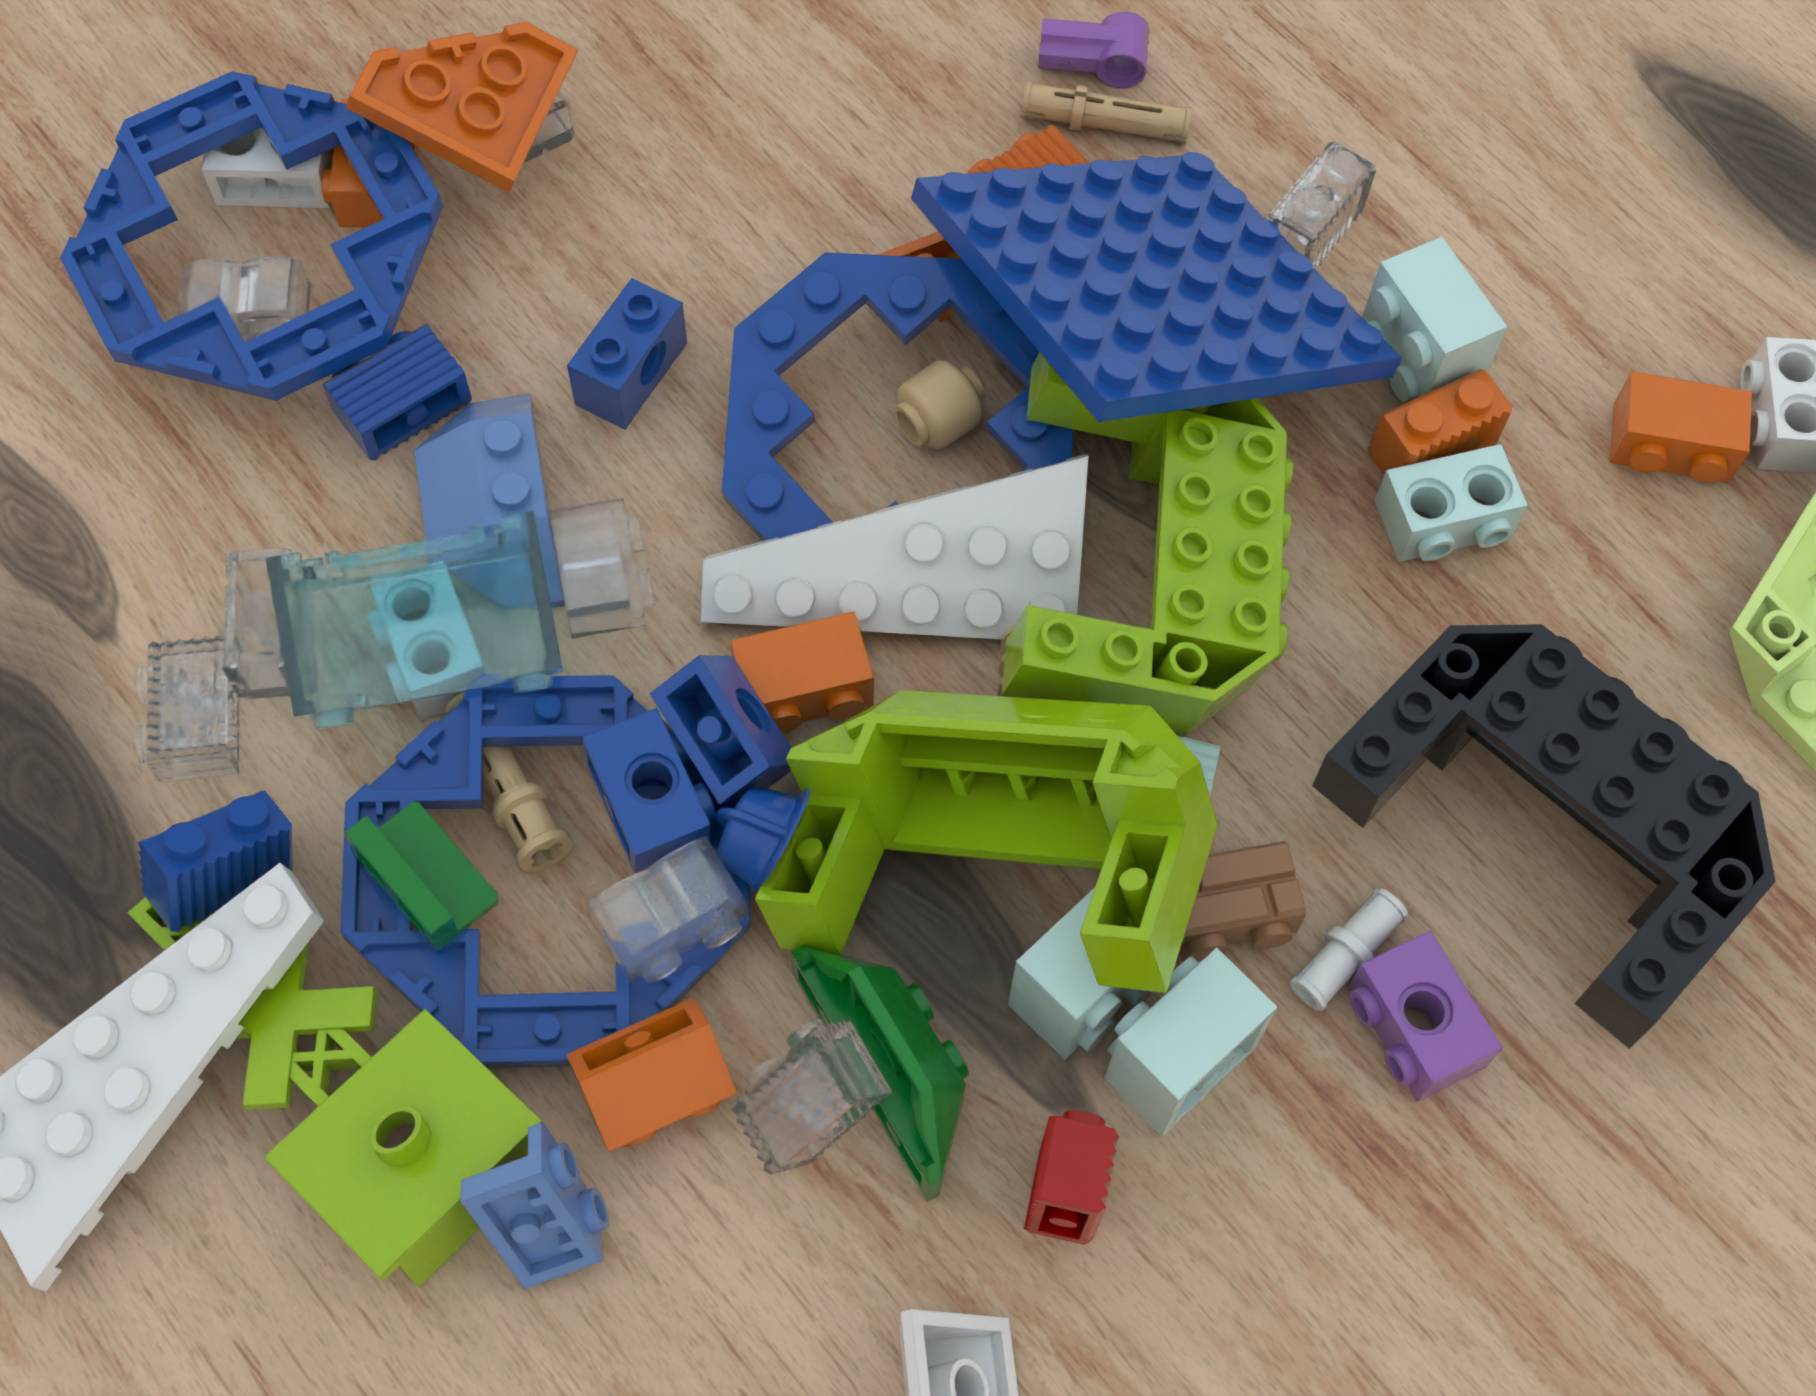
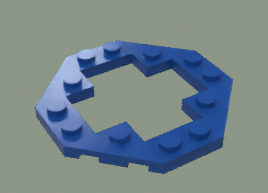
(907, 297)
(205, 340)
(446, 772)

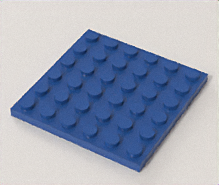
(1152, 284)

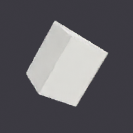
(956, 1354)

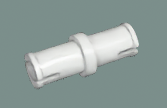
(1348, 948)

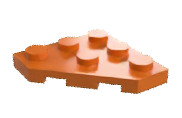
(468, 96)

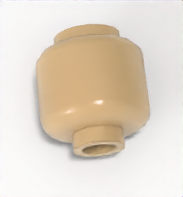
(939, 405)

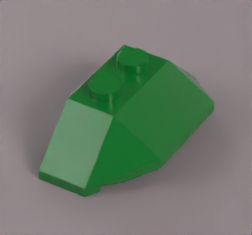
(896, 1032)

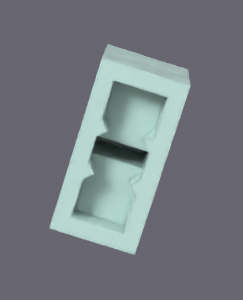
(1446, 493)

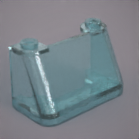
(416, 620)

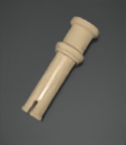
(521, 808)

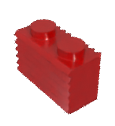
(1072, 1177)

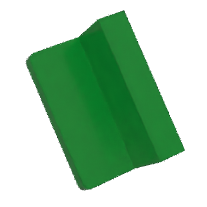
(423, 873)

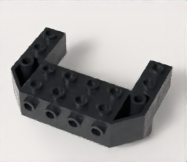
(1603, 762)

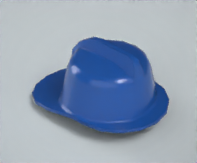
(758, 832)

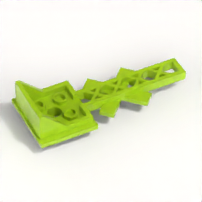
(382, 1201)

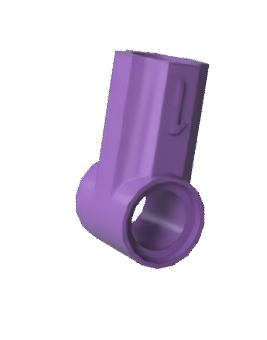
(1111, 48)

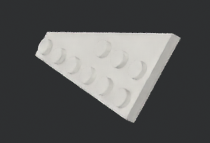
(919, 567)
(128, 1066)

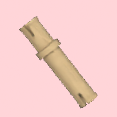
(1105, 112)

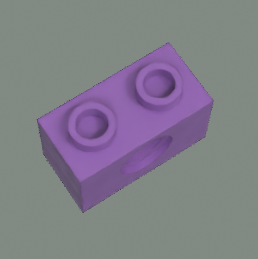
(1423, 979)

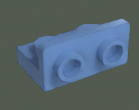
(538, 1211)

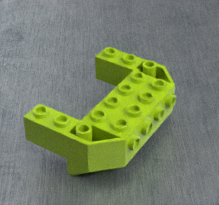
(1213, 569)
(1007, 785)

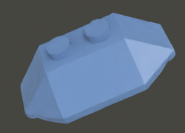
(483, 469)

